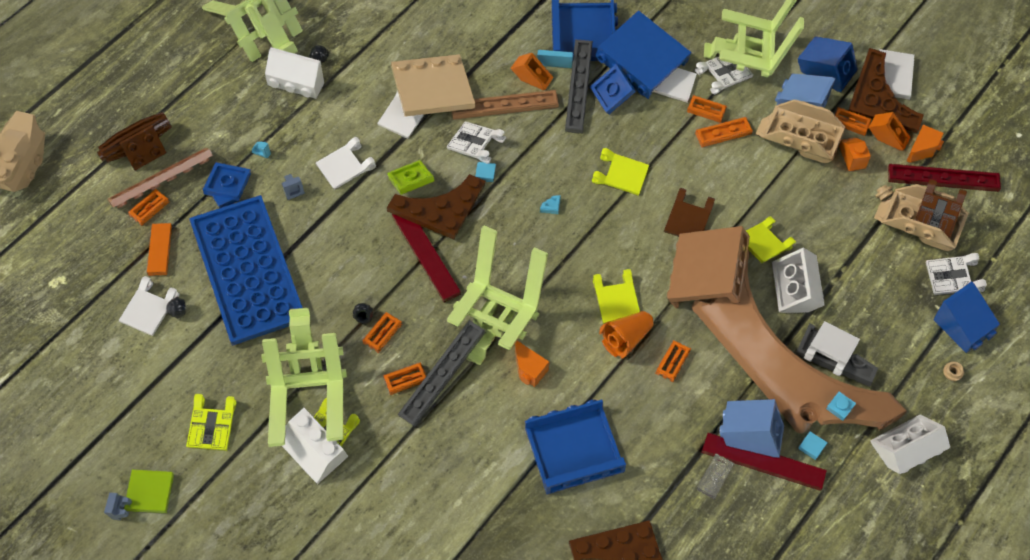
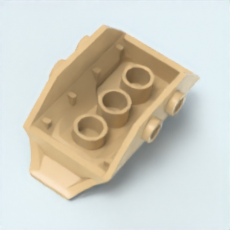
(804, 128)
(20, 151)
(901, 212)

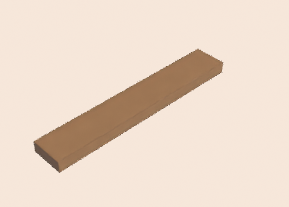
(510, 104)

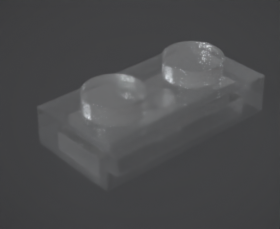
(715, 476)

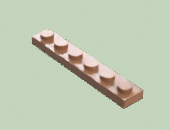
(153, 182)

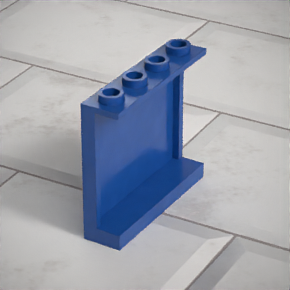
(582, 22)
(643, 53)
(573, 446)

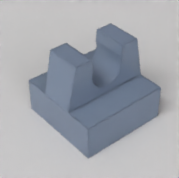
(292, 187)
(115, 506)

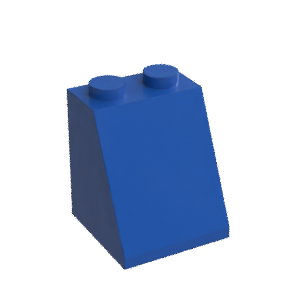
(829, 59)
(967, 318)

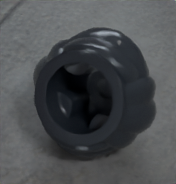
(319, 53)
(176, 307)
(363, 313)

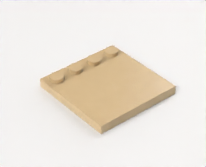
(432, 85)

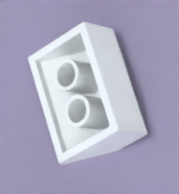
(294, 73)
(798, 282)
(911, 443)
(309, 446)

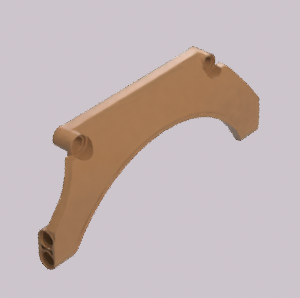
(781, 375)

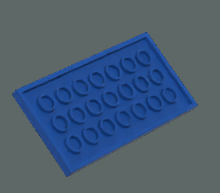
(246, 269)

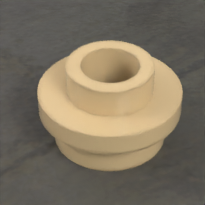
(884, 192)
(957, 368)

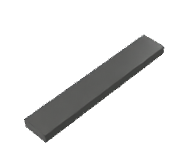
(578, 86)
(441, 373)

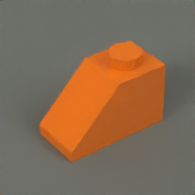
(532, 71)
(889, 130)
(926, 144)
(854, 153)
(530, 364)

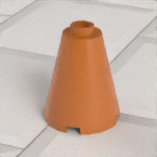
(625, 333)

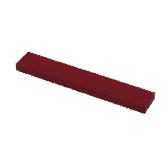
(945, 177)
(428, 258)
(776, 466)

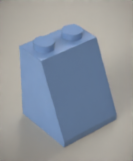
(806, 88)
(753, 426)

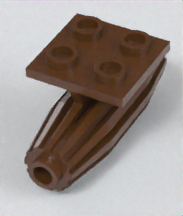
(137, 142)

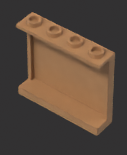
(709, 265)

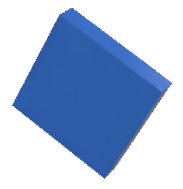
(612, 89)
(227, 181)

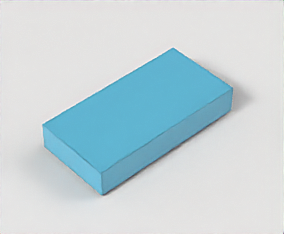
(555, 58)

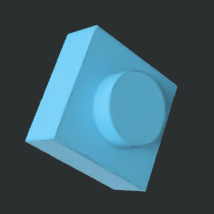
(841, 406)

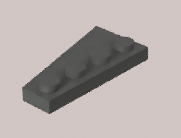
(855, 369)

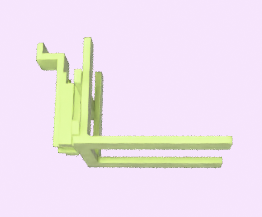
(270, 25)
(751, 51)
(481, 286)
(304, 348)

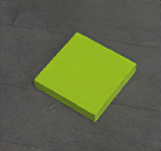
(410, 177)
(149, 491)

